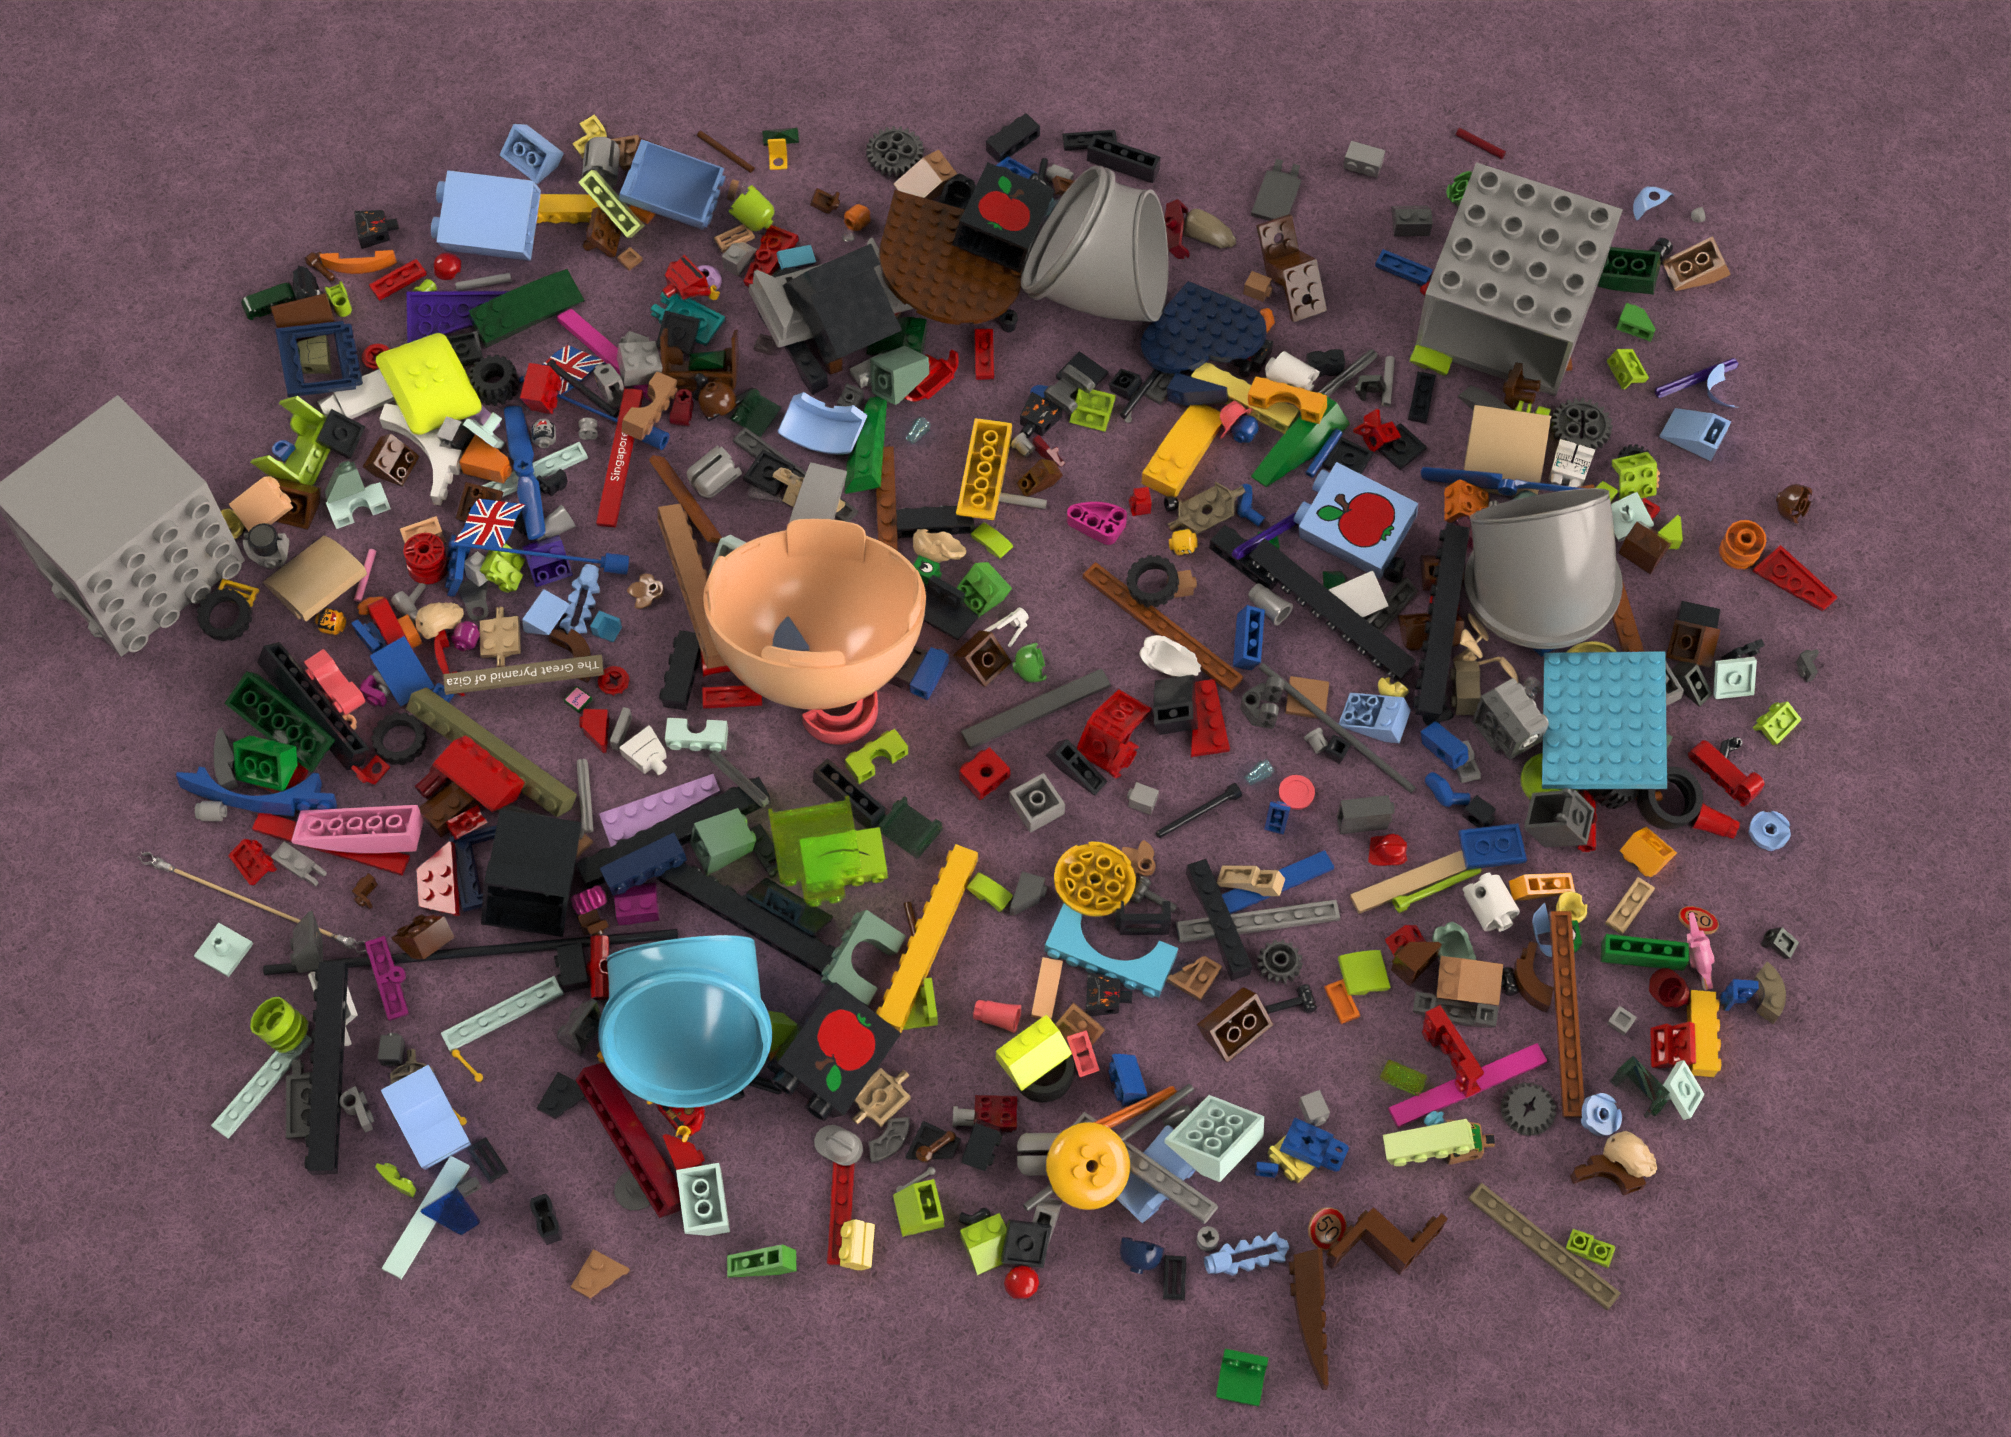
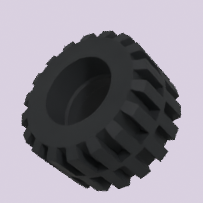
(498, 391)
(1614, 797)

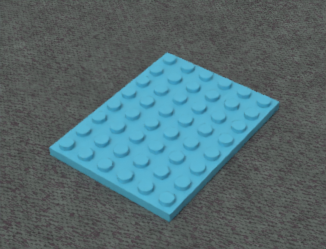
(1605, 720)

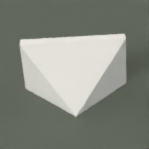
(330, 403)

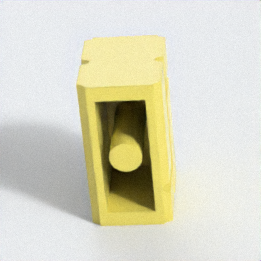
(856, 1245)

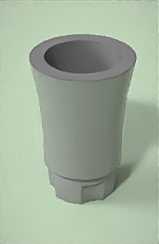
(557, 523)
(1275, 607)

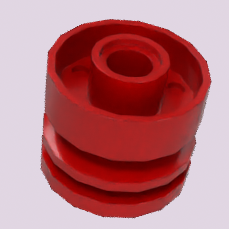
(425, 558)

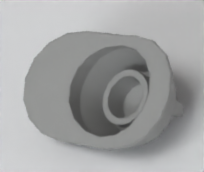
(838, 1145)

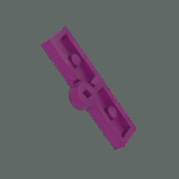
(387, 978)

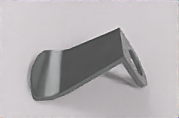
(473, 597)

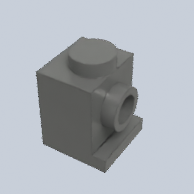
(851, 396)

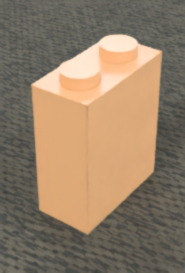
(261, 503)

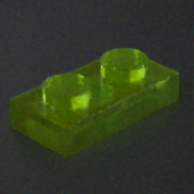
(1403, 1077)

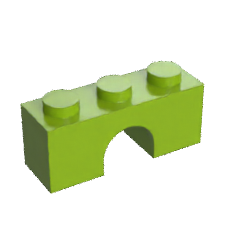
(888, 745)

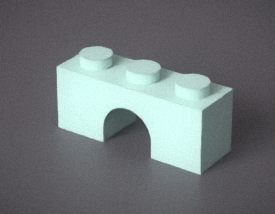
(371, 497)
(712, 738)

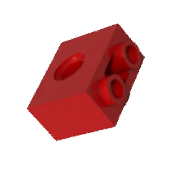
(984, 762)

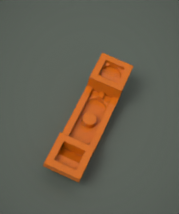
(359, 265)

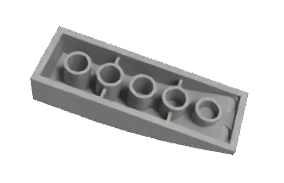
(819, 493)

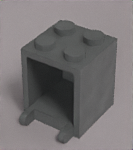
(1564, 806)

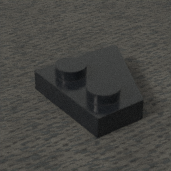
(1751, 649)
(560, 1096)
(926, 1136)

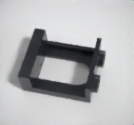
(1163, 919)

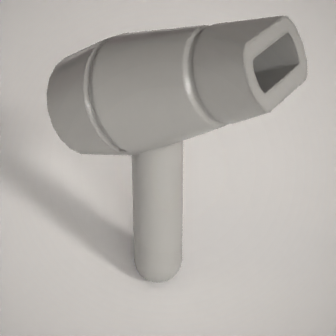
(405, 603)

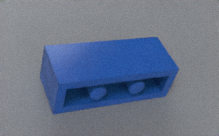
(1248, 637)

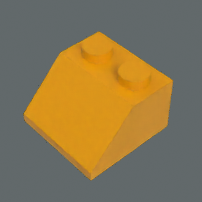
(1647, 852)

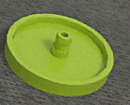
(1532, 776)

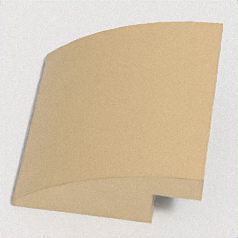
(1507, 444)
(315, 578)

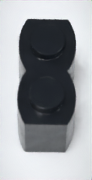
(1328, 363)
(546, 1219)

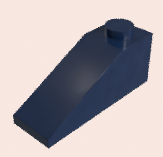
(1193, 391)

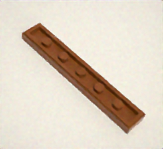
(685, 499)

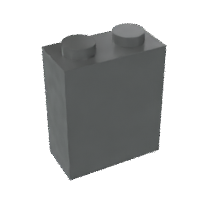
(1365, 814)

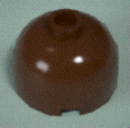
(716, 398)
(1793, 498)

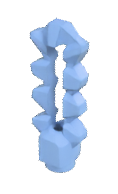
(588, 581)
(1222, 1260)

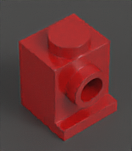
(1140, 502)

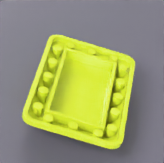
(428, 383)

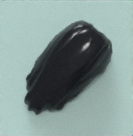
(957, 191)
(304, 284)

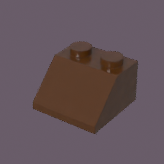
(1644, 547)
(1693, 643)
(982, 657)
(1414, 959)

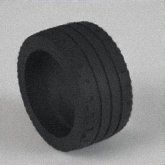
(1692, 797)
(1053, 1091)

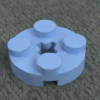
(1762, 838)
(1592, 1120)

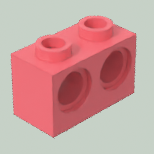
(1083, 1054)

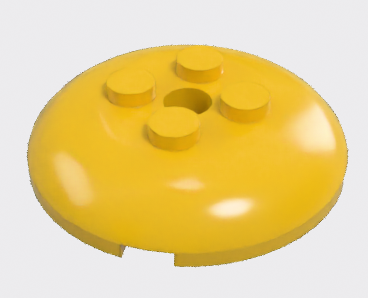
(1099, 863)
(1068, 1161)

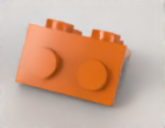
(1463, 500)

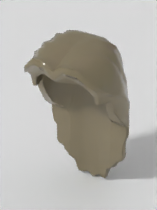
(1208, 229)

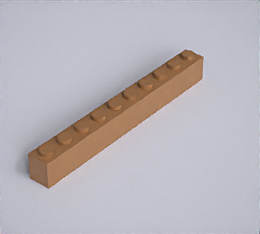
(689, 574)

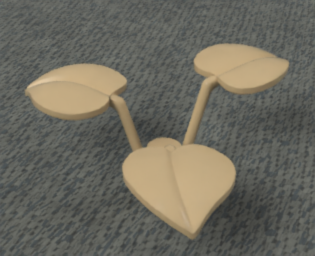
(1468, 654)

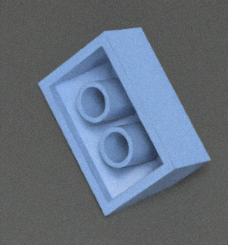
(530, 153)

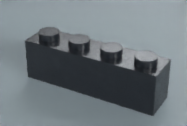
(1123, 158)
(932, 519)
(1223, 545)
(682, 671)
(838, 785)

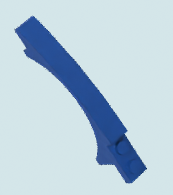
(300, 797)

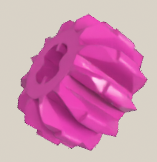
(589, 900)

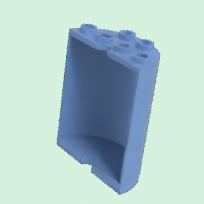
(672, 185)

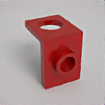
(1370, 421)
(1383, 434)
(367, 775)
(1403, 937)

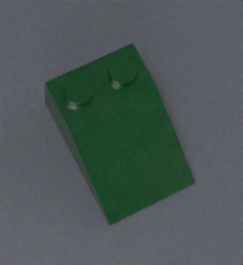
(912, 335)

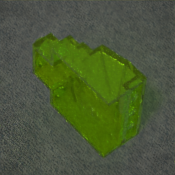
(816, 848)

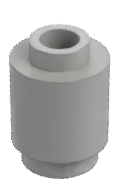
(1060, 171)
(210, 811)

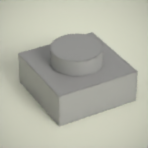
(1621, 1020)

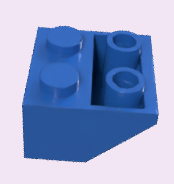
(1127, 1078)

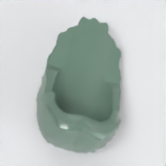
(1454, 942)

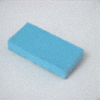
(796, 257)

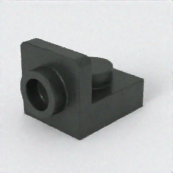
(1369, 383)
(1780, 941)

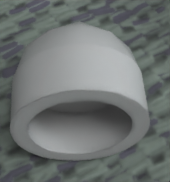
(1698, 215)

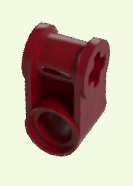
(682, 408)

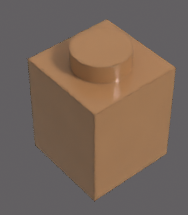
(1258, 286)
(1186, 584)

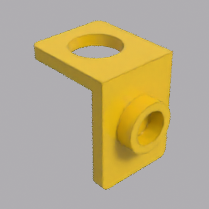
(777, 149)

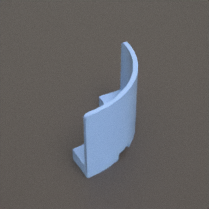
(821, 427)
(1142, 1198)

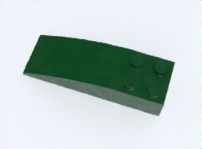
(1630, 270)
(524, 307)
(279, 719)

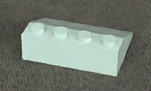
(1216, 1136)

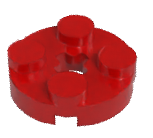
(1124, 758)

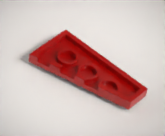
(766, 258)
(1795, 579)
(1211, 731)

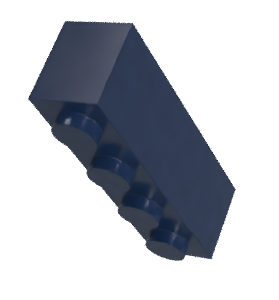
(643, 864)

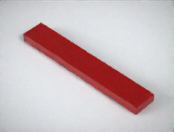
(840, 1208)

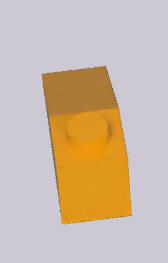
(1540, 886)

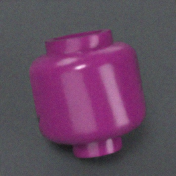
(465, 636)

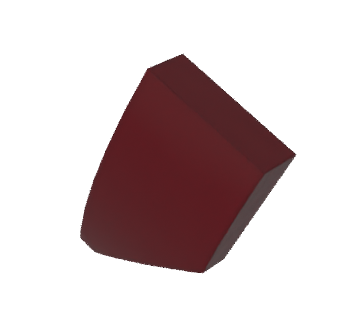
(1045, 451)

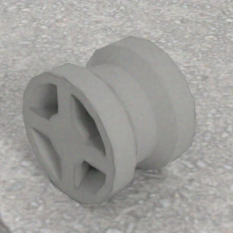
(587, 428)
(1206, 1243)

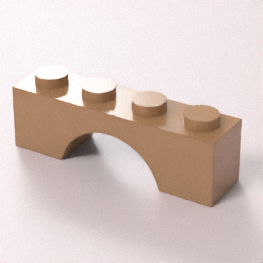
(640, 421)

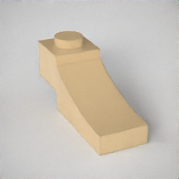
(1252, 879)

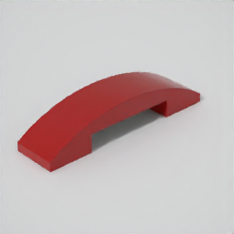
(441, 641)

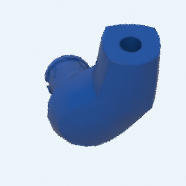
(1245, 509)
(1443, 791)

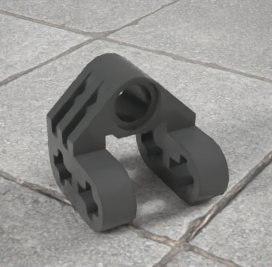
(1068, 387)
(1267, 715)

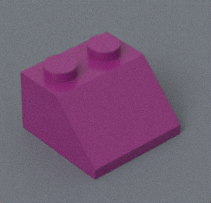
(637, 905)

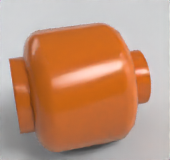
(857, 217)

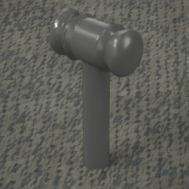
(1141, 889)

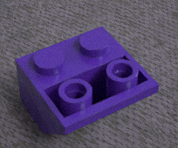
(547, 569)

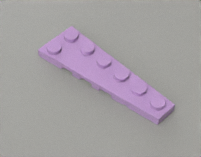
(642, 814)

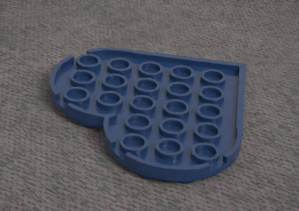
(1200, 328)

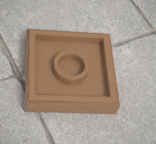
(1313, 690)

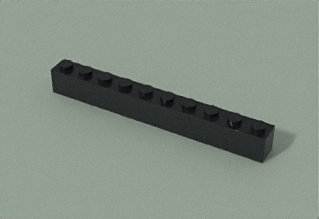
(1332, 610)
(1442, 621)
(680, 824)
(748, 916)
(327, 1068)

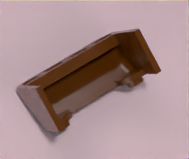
(676, 368)

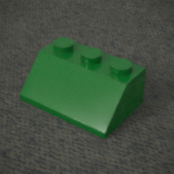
(264, 762)

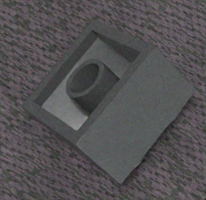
(1411, 220)
(306, 944)

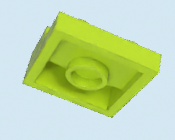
(503, 569)

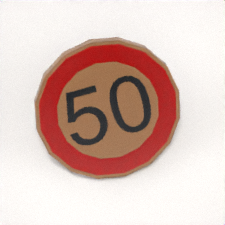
(1704, 919)
(1326, 1227)

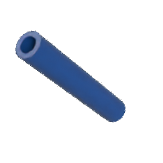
(1324, 452)

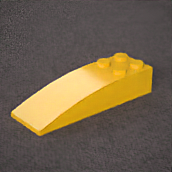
(1182, 450)
(984, 469)

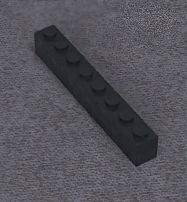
(301, 690)

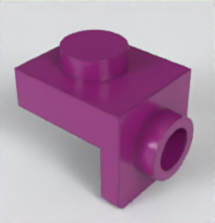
(372, 696)

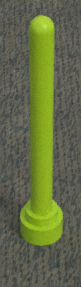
(1405, 901)

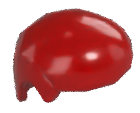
(447, 266)
(1021, 1282)

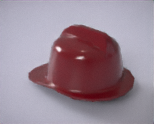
(1669, 988)

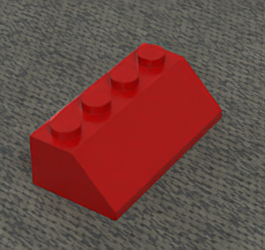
(479, 774)

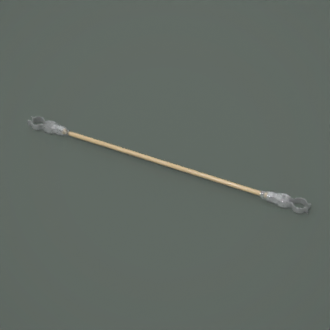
(160, 864)

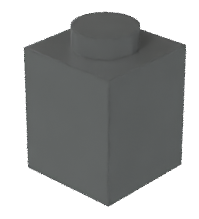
(391, 1050)

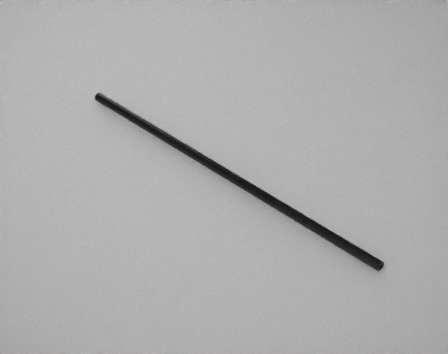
(491, 950)

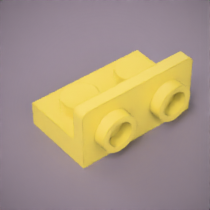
(1293, 1168)

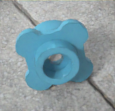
(1434, 1118)

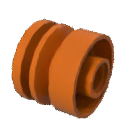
(1742, 544)

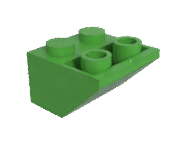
(983, 588)

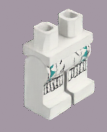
(1570, 473)

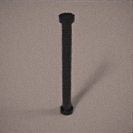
(584, 390)

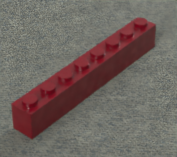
(630, 1139)

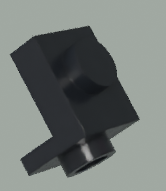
(553, 484)

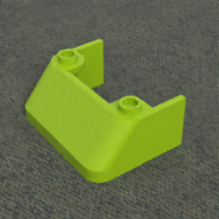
(309, 456)

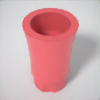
(998, 1014)

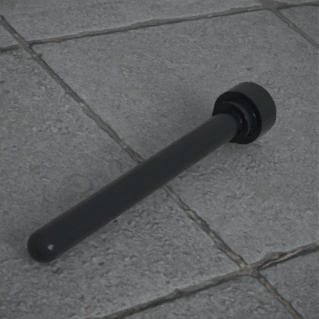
(1232, 792)

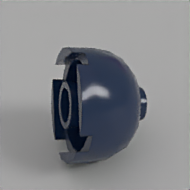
(1140, 1254)

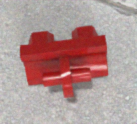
(466, 822)

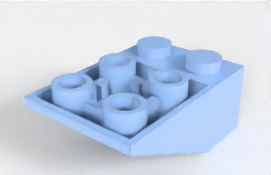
(1696, 431)
(1376, 716)

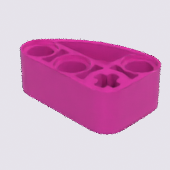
(1102, 516)

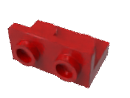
(252, 860)

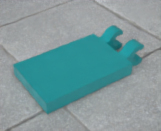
(710, 319)

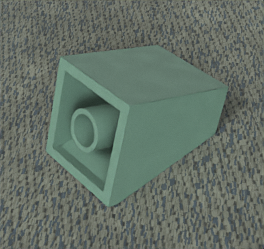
(897, 373)
(721, 840)

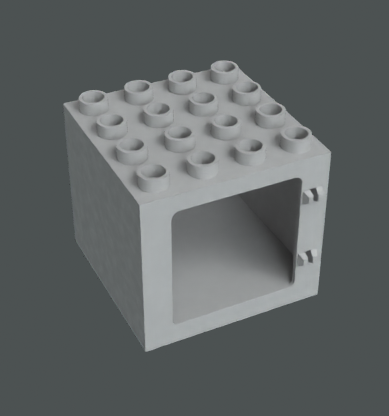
(1516, 276)
(119, 526)

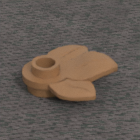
(643, 590)
(1139, 857)

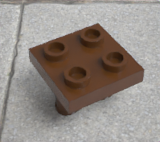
(602, 233)
(1516, 385)
(471, 494)

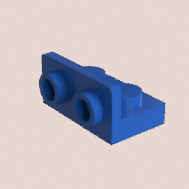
(369, 635)
(1738, 992)

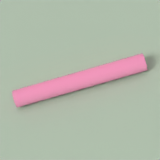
(363, 582)

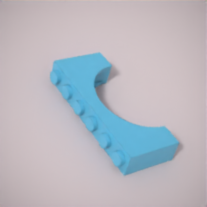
(1145, 973)

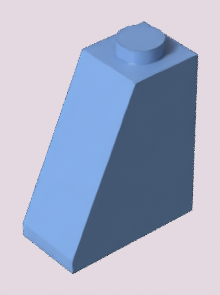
(789, 637)

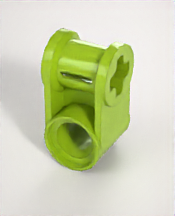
(339, 299)

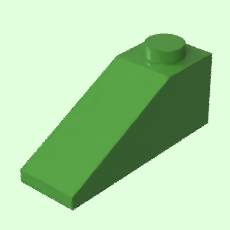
(762, 1262)

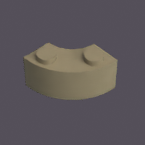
(1465, 687)
(1770, 993)

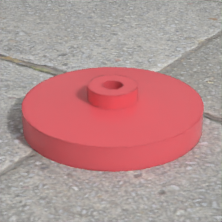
(1296, 791)

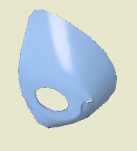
(1643, 202)
(1716, 376)
(1542, 925)

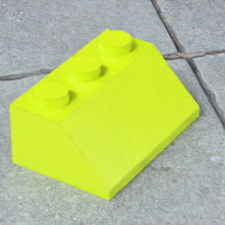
(1033, 1052)

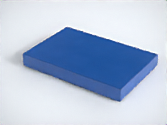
(401, 670)
(1492, 846)

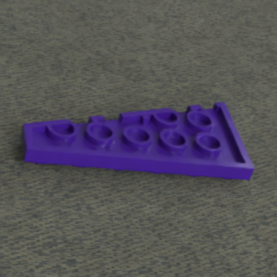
(442, 311)

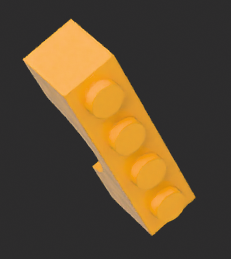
(1267, 392)

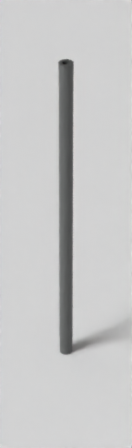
(1340, 730)
(1124, 1136)

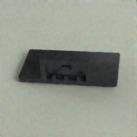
(946, 610)
(789, 906)

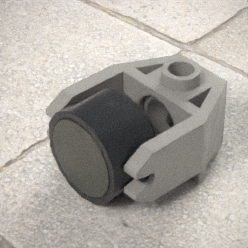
(266, 546)

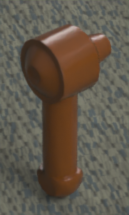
(313, 260)
(924, 1153)

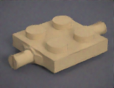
(500, 637)
(881, 1097)

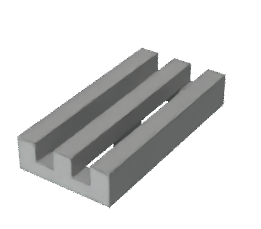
(621, 729)

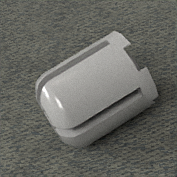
(603, 156)
(712, 472)
(1034, 1144)

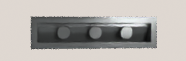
(1397, 595)

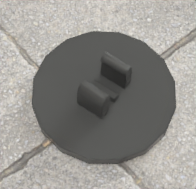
(629, 1193)

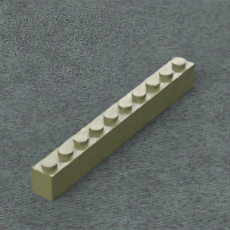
(454, 724)

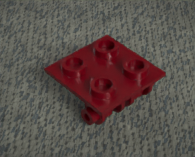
(997, 1111)

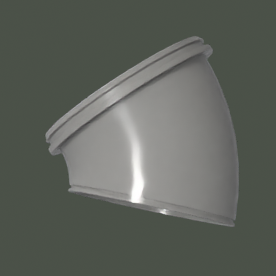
(1102, 251)
(1545, 568)

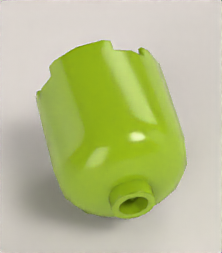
(753, 210)

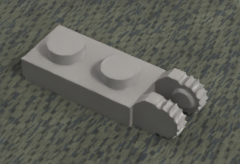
(297, 863)

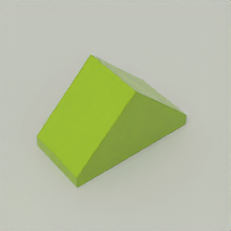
(1673, 532)

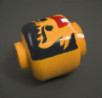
(330, 621)

